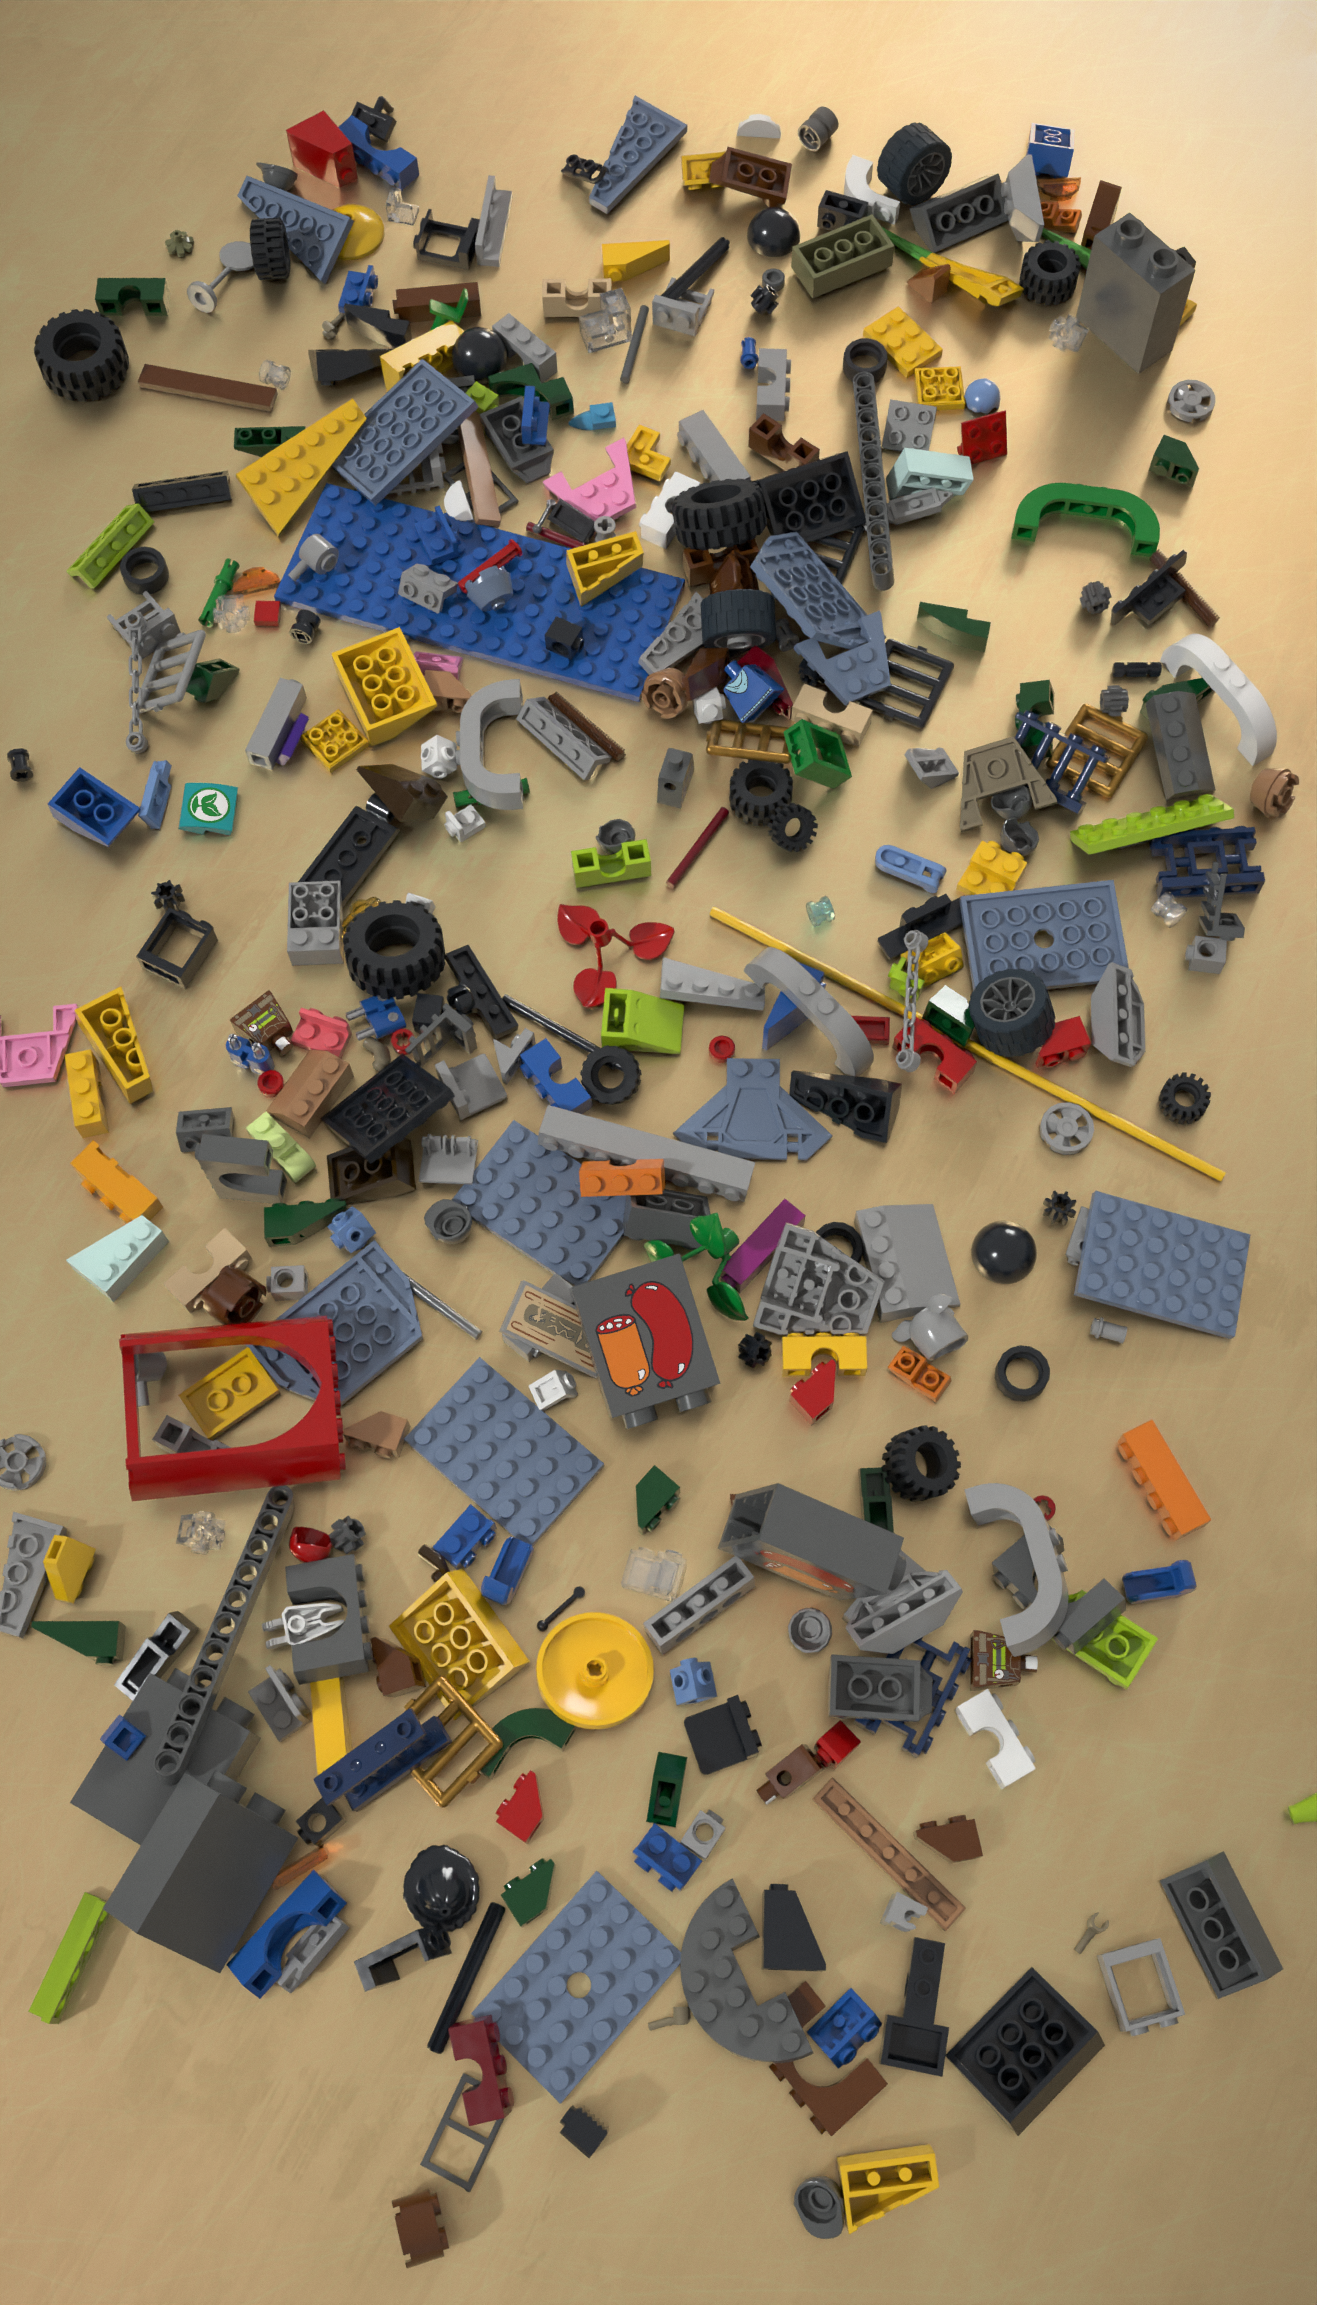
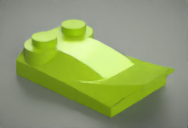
(1117, 1649)

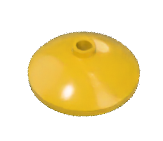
(365, 232)

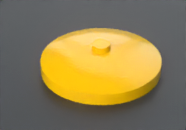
(594, 1670)

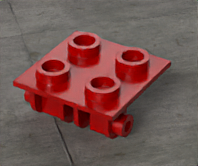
(984, 437)

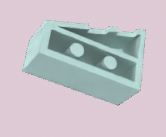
(924, 469)
(119, 1257)

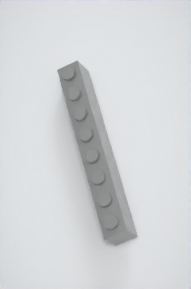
(623, 1146)

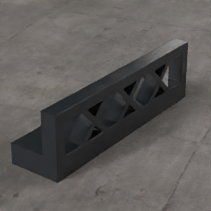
(182, 491)

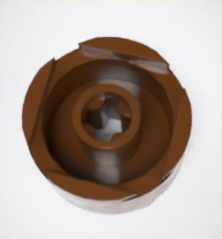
(233, 1297)
(419, 2227)

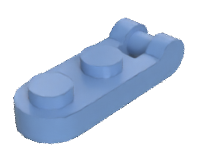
(909, 867)

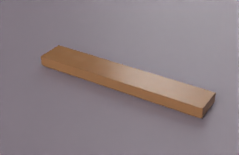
(478, 471)
(888, 1853)

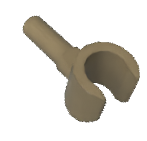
(330, 330)
(1090, 1933)
(681, 2016)

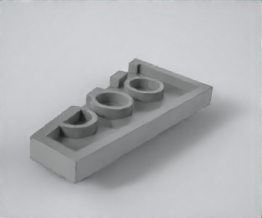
(678, 641)
(701, 985)
(25, 1571)

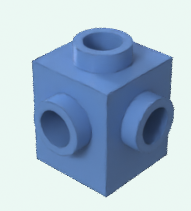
(350, 1230)
(693, 1682)

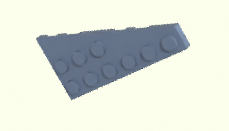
(636, 150)

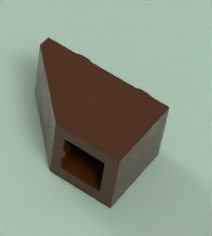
(397, 1669)
(951, 1841)

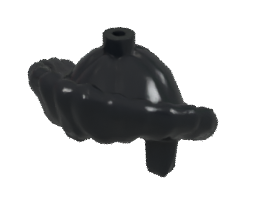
(441, 1888)

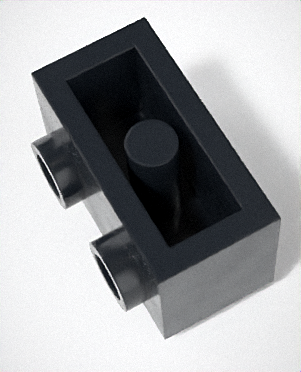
(839, 210)

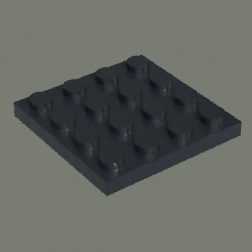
(387, 1108)

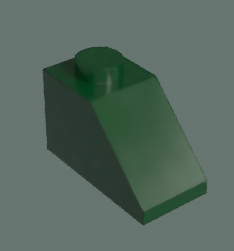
(211, 679)
(950, 1015)
(666, 1789)

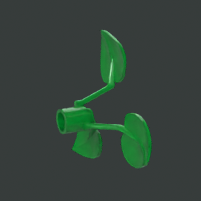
(718, 1243)

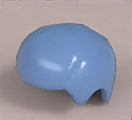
(982, 396)

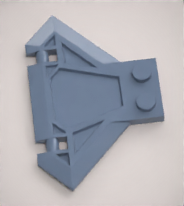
(754, 1116)

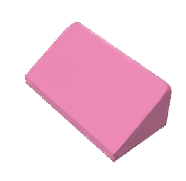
(439, 662)

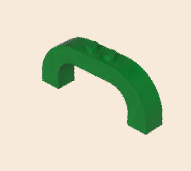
(1093, 503)

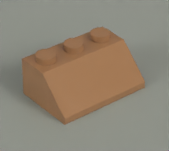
(311, 1091)

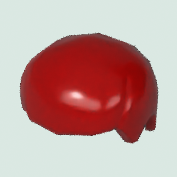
(309, 1544)

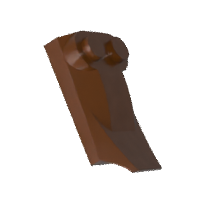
(753, 175)

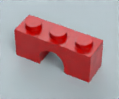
(955, 1064)

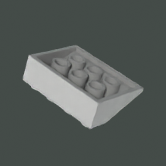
(908, 1254)

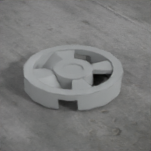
(1191, 400)
(1066, 1128)
(18, 1462)

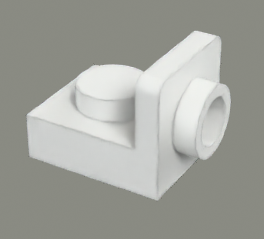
(464, 823)
(553, 1389)

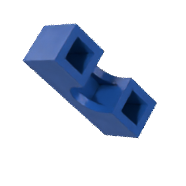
(540, 1064)

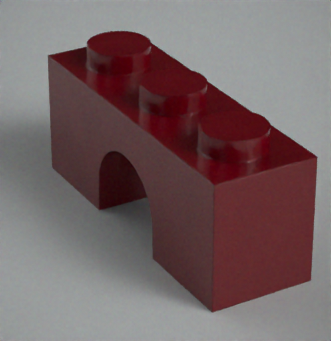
(478, 2041)

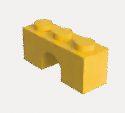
(83, 1081)
(846, 1350)

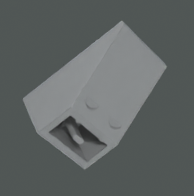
(315, 923)

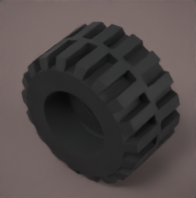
(270, 248)
(1049, 272)
(755, 774)
(939, 1458)

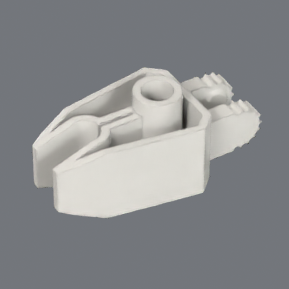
(304, 1624)

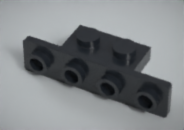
(1155, 594)
(931, 919)

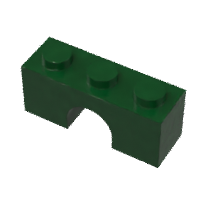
(116, 293)
(1039, 699)

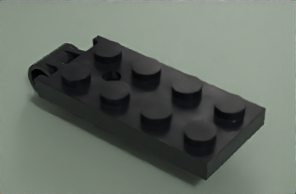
(346, 859)

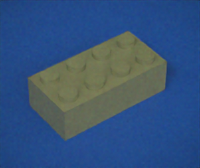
(842, 256)

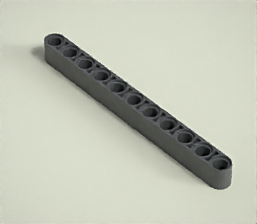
(873, 481)
(220, 1642)

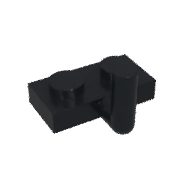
(378, 123)

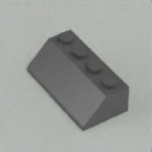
(960, 213)
(1180, 745)
(1221, 1925)

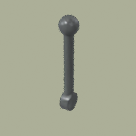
(550, 505)

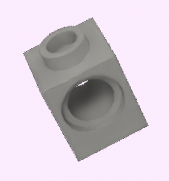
(1213, 947)
(296, 1290)
(699, 1847)

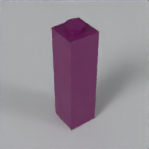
(760, 1246)

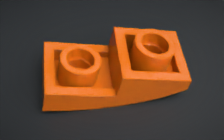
(1060, 219)
(919, 1374)

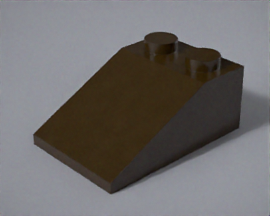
(404, 791)
(357, 1180)

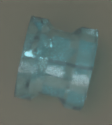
(820, 911)

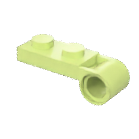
(286, 1150)

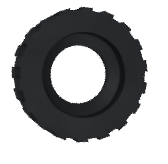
(596, 1061)

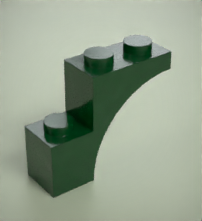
(555, 391)

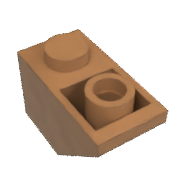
(446, 691)
(379, 1432)

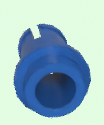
(749, 357)

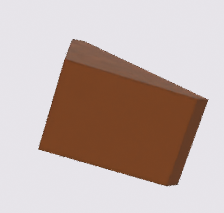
(931, 282)

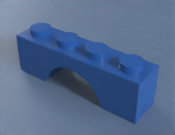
(394, 166)
(259, 1960)

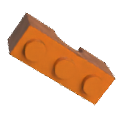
(640, 1178)

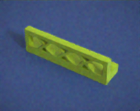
(111, 545)
(70, 1959)

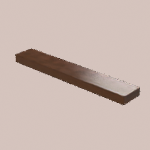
(207, 387)

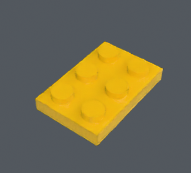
(904, 341)
(229, 1393)

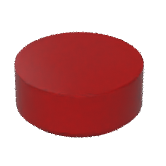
(721, 1049)
(270, 1083)

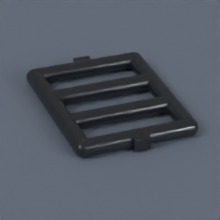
(849, 548)
(927, 703)

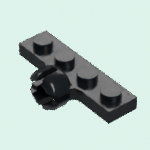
(478, 993)

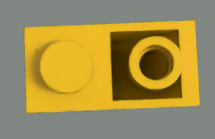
(67, 1566)

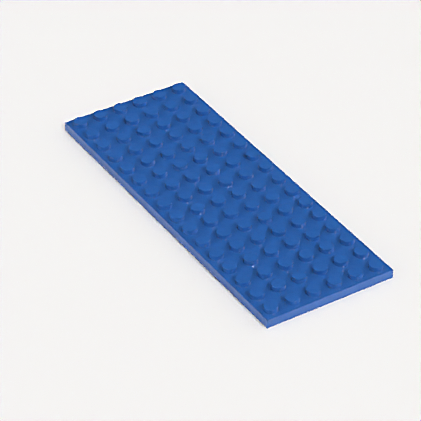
(382, 543)

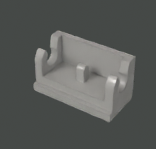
(897, 1910)

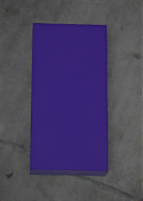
(292, 739)

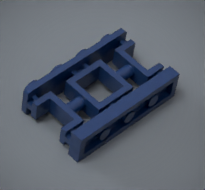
(1248, 881)
(938, 1697)

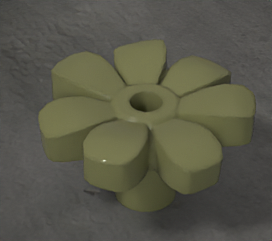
(179, 243)

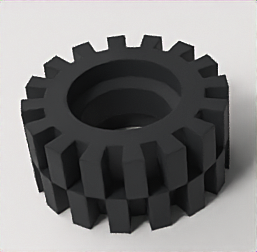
(804, 833)
(1190, 1085)

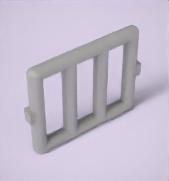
(181, 679)

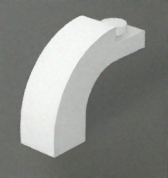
(857, 178)

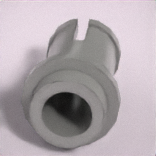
(1108, 1330)

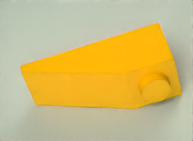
(630, 259)

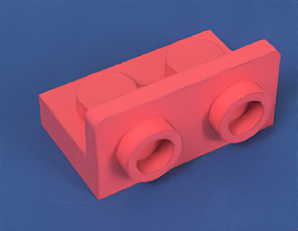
(321, 1032)

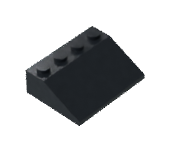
(813, 498)
(1025, 2050)

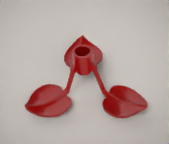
(580, 921)

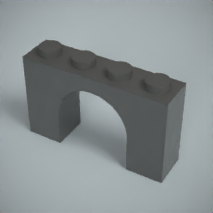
(241, 1168)
(1083, 1617)
(347, 1649)

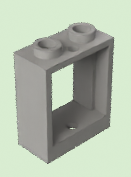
(1165, 2017)

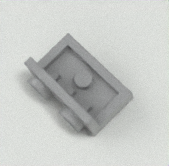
(426, 587)

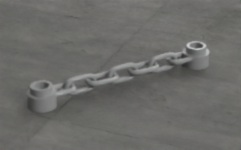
(137, 627)
(907, 1058)

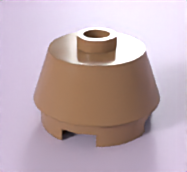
(665, 693)
(1273, 791)

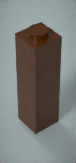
(413, 303)

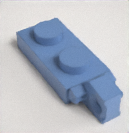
(156, 794)

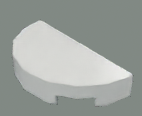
(759, 126)
(457, 503)

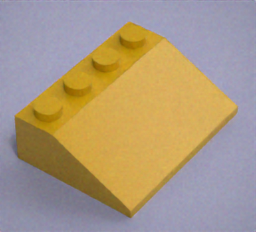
(384, 685)
(459, 1638)

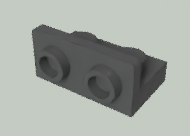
(198, 1122)

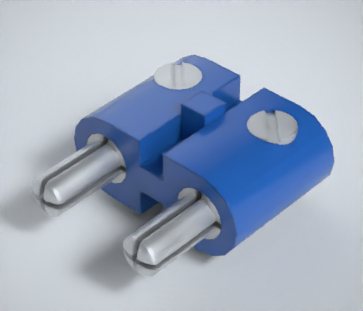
(381, 1014)
(249, 1055)

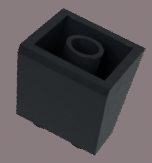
(787, 1933)

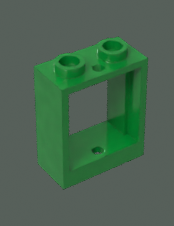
(806, 738)

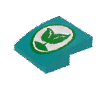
(208, 808)

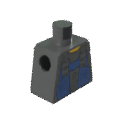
(677, 770)

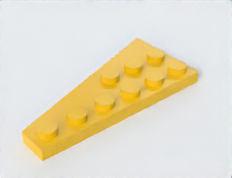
(293, 470)

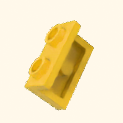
(697, 169)

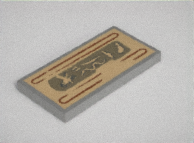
(548, 1326)

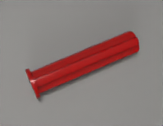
(500, 559)

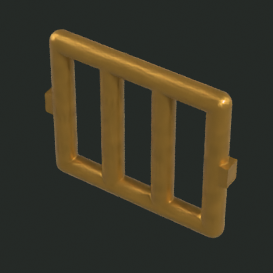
(737, 751)
(1117, 772)
(476, 1724)

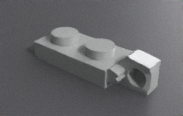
(310, 1952)

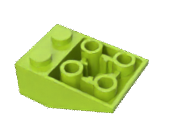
(641, 1022)

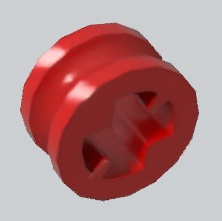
(401, 1033)
(1050, 1505)

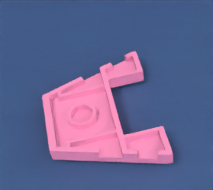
(605, 495)
(39, 1055)

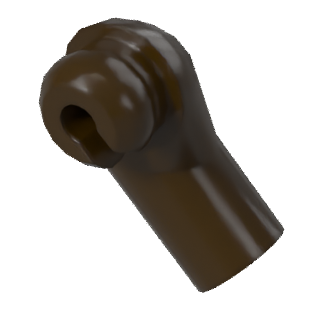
(434, 1559)

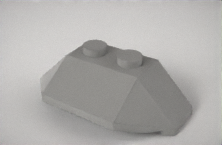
(1023, 201)
(1118, 1016)
(904, 1614)

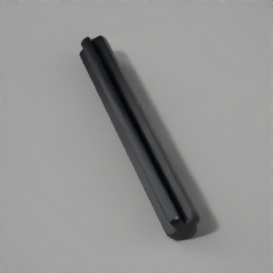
(697, 269)
(466, 1977)

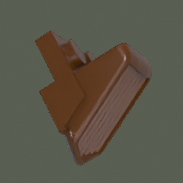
(733, 575)

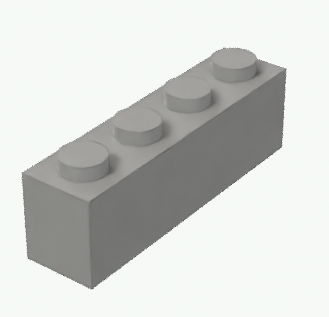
(710, 449)

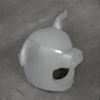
(933, 1329)

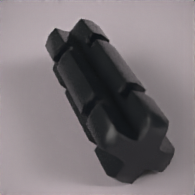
(1137, 669)

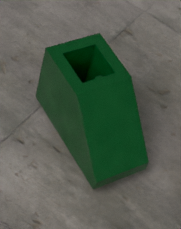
(1174, 461)
(653, 1496)
(532, 1894)

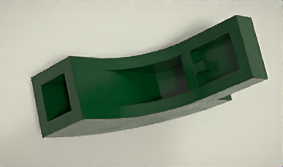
(528, 1724)

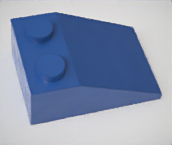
(1051, 149)
(92, 808)
(786, 1015)

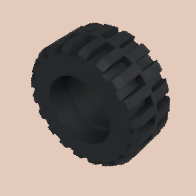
(76, 333)
(719, 514)
(392, 925)

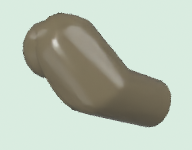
(380, 1051)

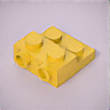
(992, 870)

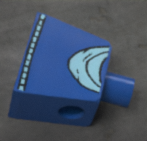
(750, 690)

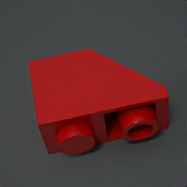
(1067, 1041)
(815, 1395)
(836, 1745)
(524, 1810)

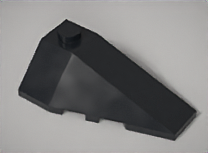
(337, 364)
(856, 1102)

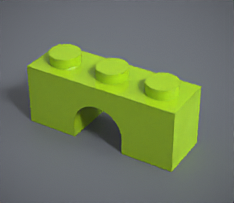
(594, 869)

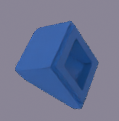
(122, 1737)

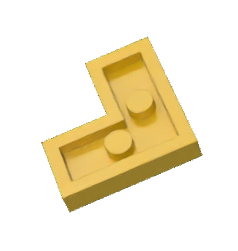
(641, 454)

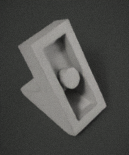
(509, 1058)

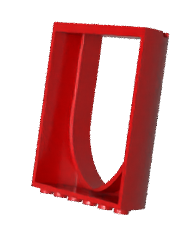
(296, 1457)

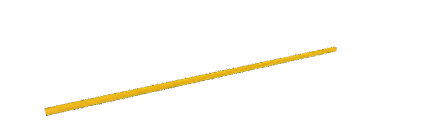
(974, 1047)

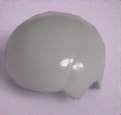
(810, 1630)

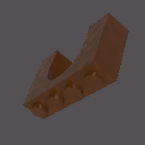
(833, 2103)

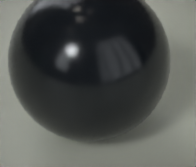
(773, 232)
(479, 354)
(1004, 1252)

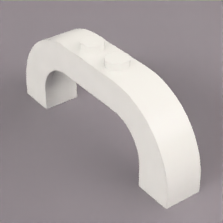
(1232, 686)

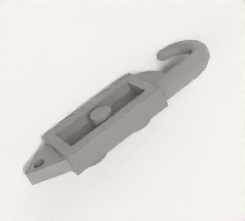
(916, 505)

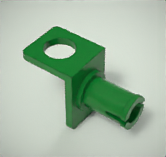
(446, 312)

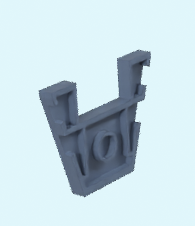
(856, 671)

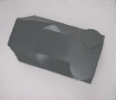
(504, 428)
(878, 1689)

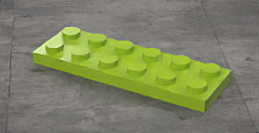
(1152, 824)

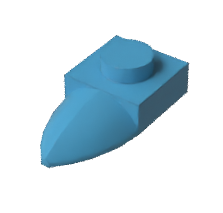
(598, 417)

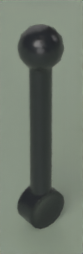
(579, 1593)

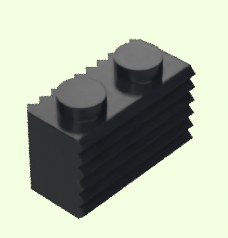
(583, 2130)

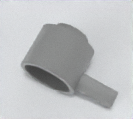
(316, 554)
(149, 1368)

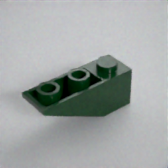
(262, 440)
(295, 1223)

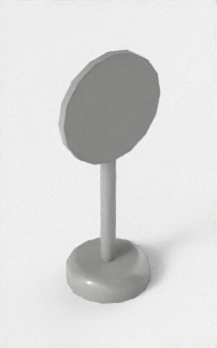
(233, 256)

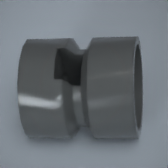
(818, 128)

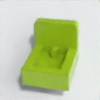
(483, 397)
(898, 979)

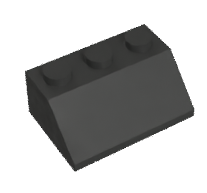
(664, 1217)

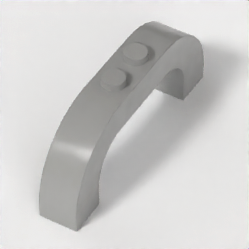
(483, 707)
(843, 1032)
(1045, 1615)

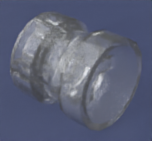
(274, 374)
(1169, 909)

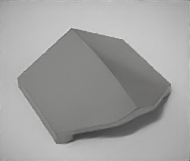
(931, 765)

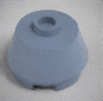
(490, 589)

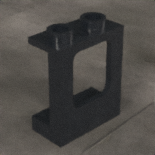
(465, 250)
(379, 1968)

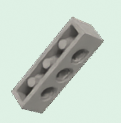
(699, 1604)

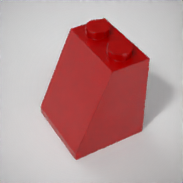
(322, 150)

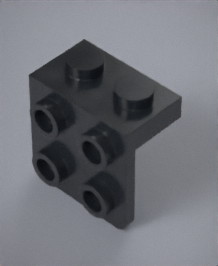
(722, 1736)

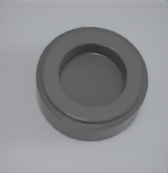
(773, 278)

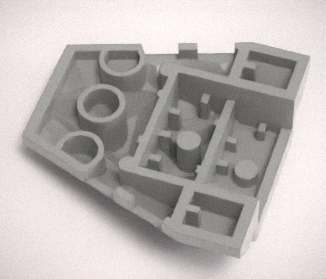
(815, 1288)

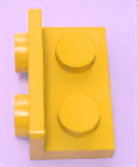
(938, 959)

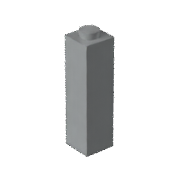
(276, 723)

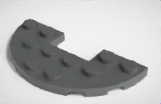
(720, 1992)

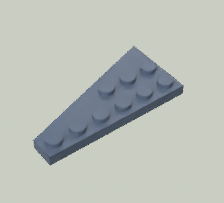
(312, 230)

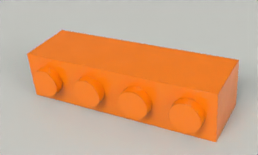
(1163, 1480)

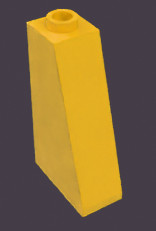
(330, 1722)

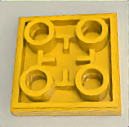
(940, 387)
(334, 740)

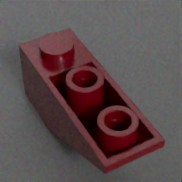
(783, 703)

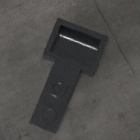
(914, 2039)

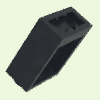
(180, 976)

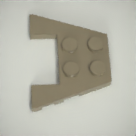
(995, 770)

